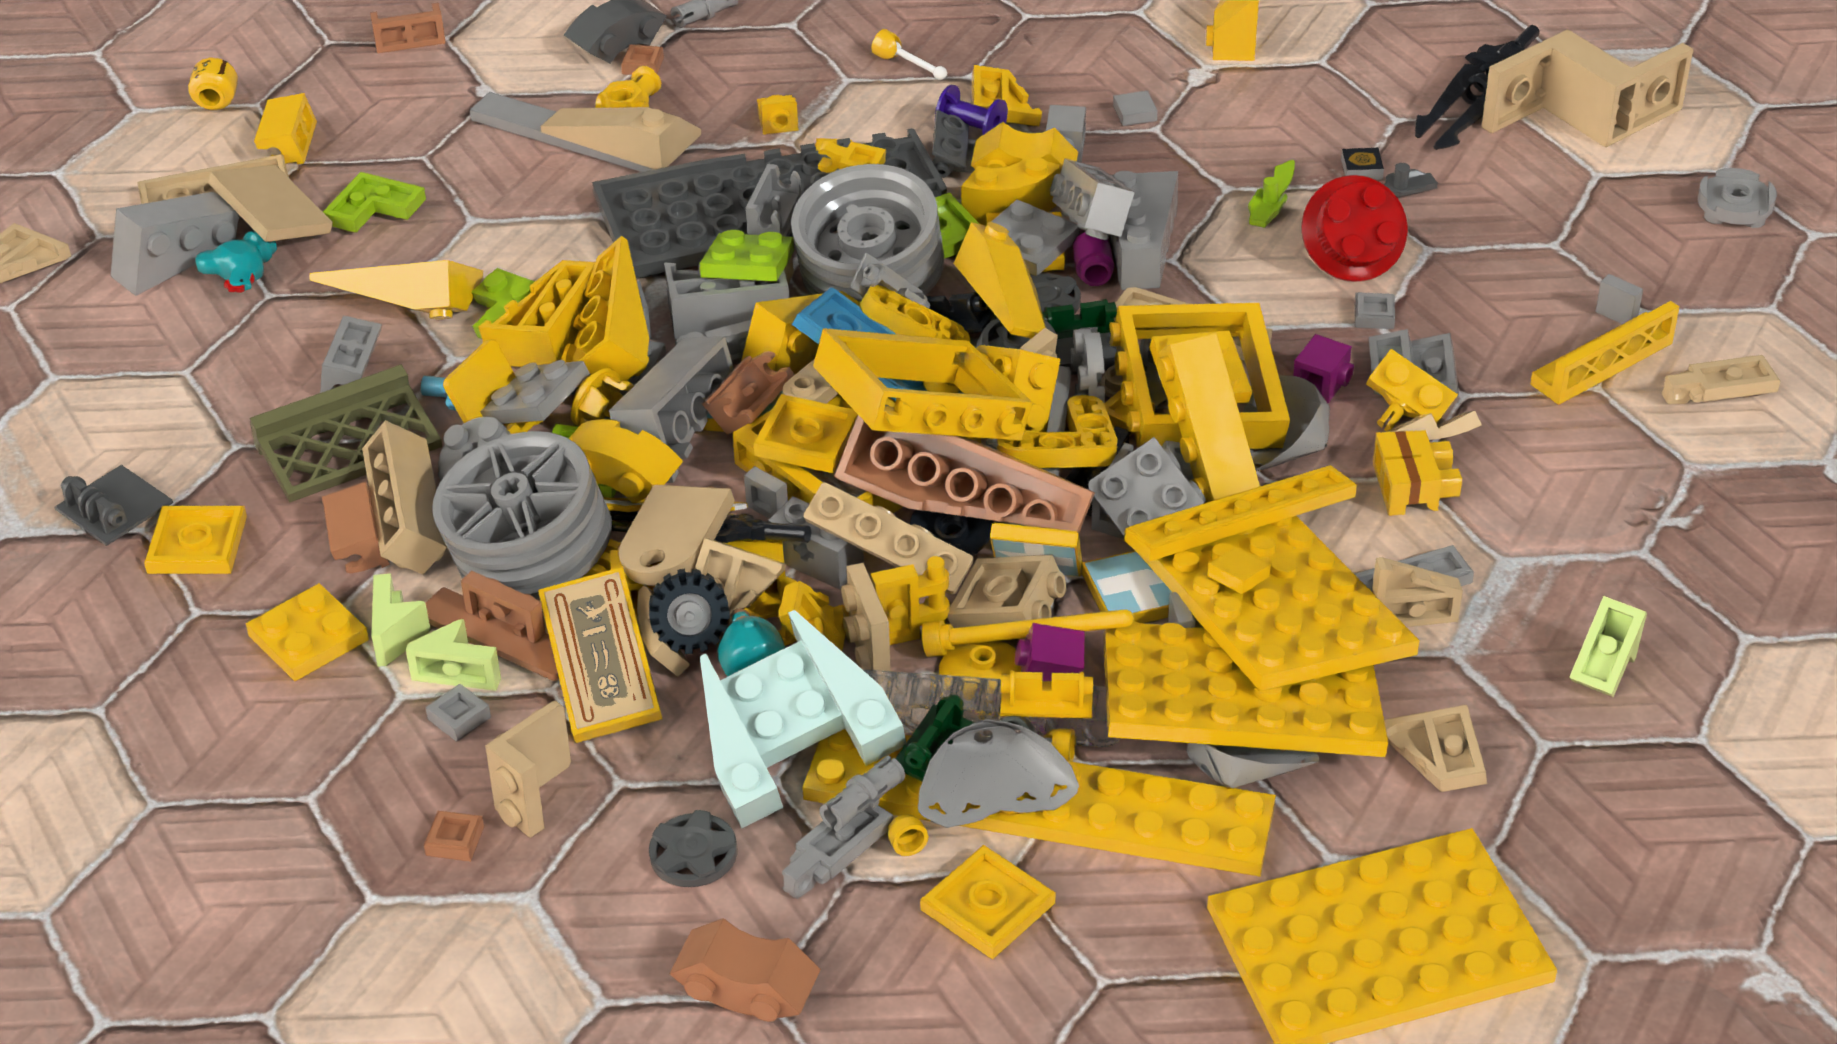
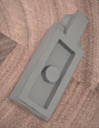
(827, 852)

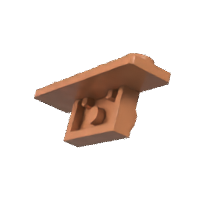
(498, 619)

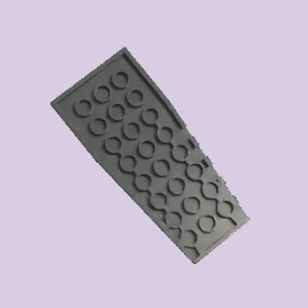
(683, 207)

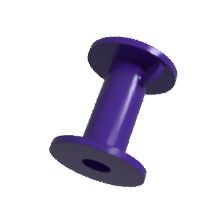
(972, 114)

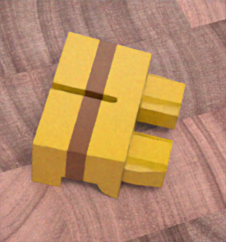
(1414, 470)

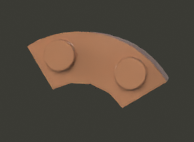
(745, 971)

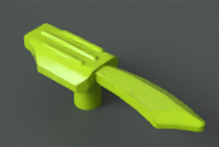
(1269, 200)

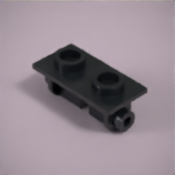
(965, 309)

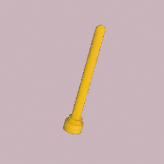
(942, 637)

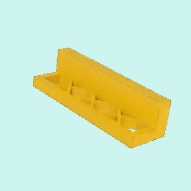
(1607, 354)

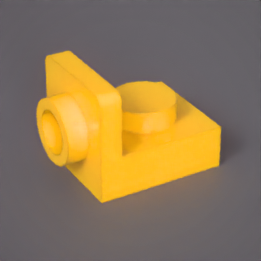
(778, 114)

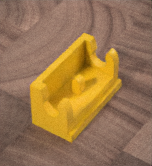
(288, 126)

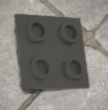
(111, 503)

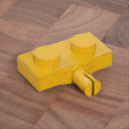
(1408, 390)

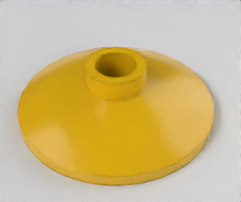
(980, 660)

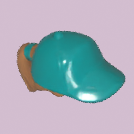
(747, 641)

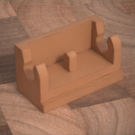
(408, 30)
(746, 392)
(353, 528)

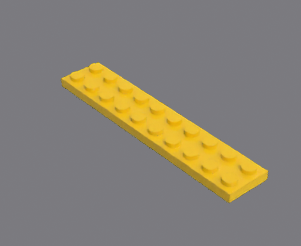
(1109, 813)

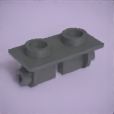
(949, 143)

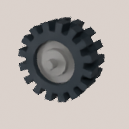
(689, 611)

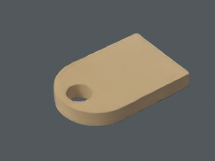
(672, 530)

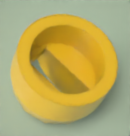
(907, 835)

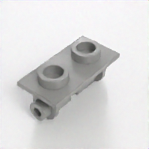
(873, 273)

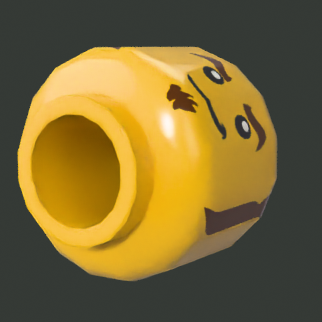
(213, 83)

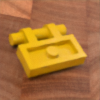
(900, 594)

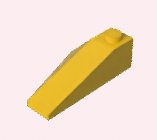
(1233, 30)
(613, 320)

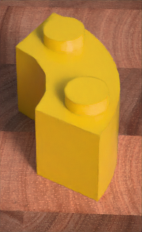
(1007, 146)
(997, 188)
(625, 459)

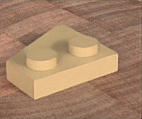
(28, 251)
(738, 571)
(1416, 593)

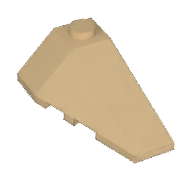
(629, 133)

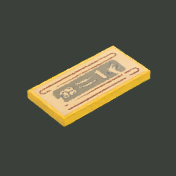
(599, 655)

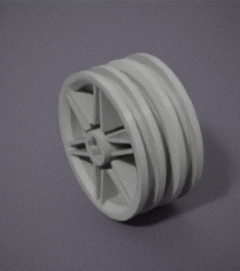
(875, 213)
(523, 512)

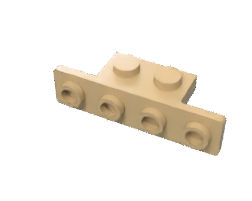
(883, 534)

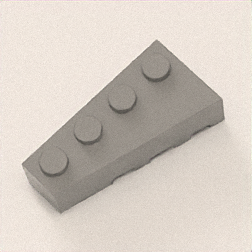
(1147, 230)
(672, 393)

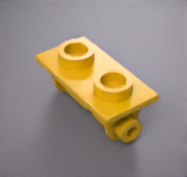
(1063, 697)

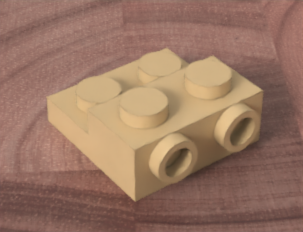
(1007, 591)

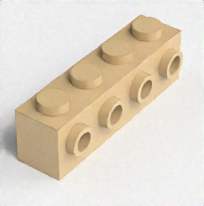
(403, 497)

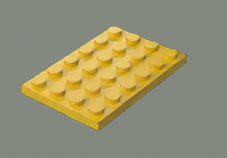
(1298, 622)
(1188, 690)
(1379, 940)

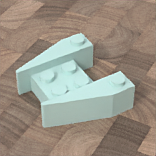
(786, 707)

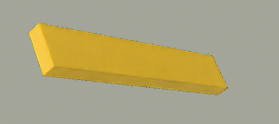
(1239, 513)

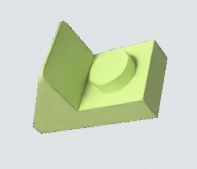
(394, 621)
(1609, 646)
(450, 660)

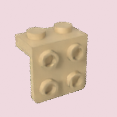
(525, 761)

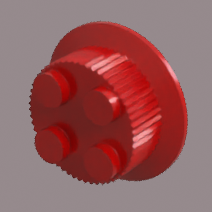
(1354, 228)

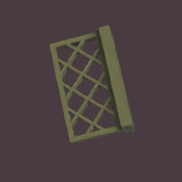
(334, 412)

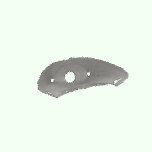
(1307, 427)
(1245, 765)
(994, 775)

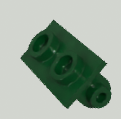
(1092, 314)
(930, 734)

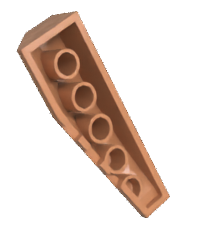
(959, 479)

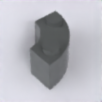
(615, 26)

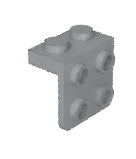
(1144, 487)

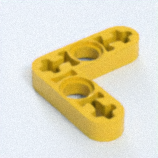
(912, 320)
(1088, 443)

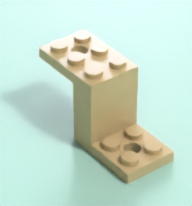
(1586, 87)

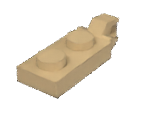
(1721, 380)

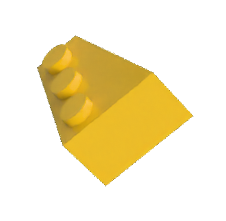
(544, 320)
(773, 332)

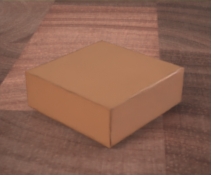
(642, 56)
(454, 835)

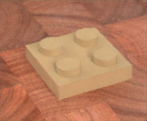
(866, 621)

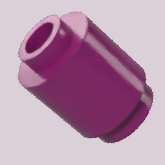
(1093, 259)

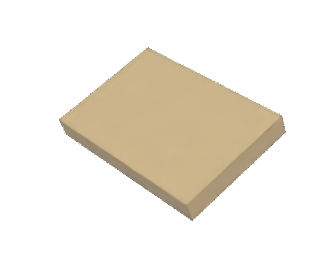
(270, 203)

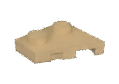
(1440, 746)

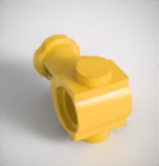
(631, 92)

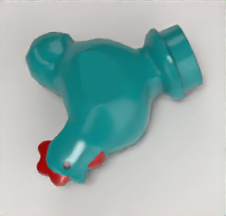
(237, 261)

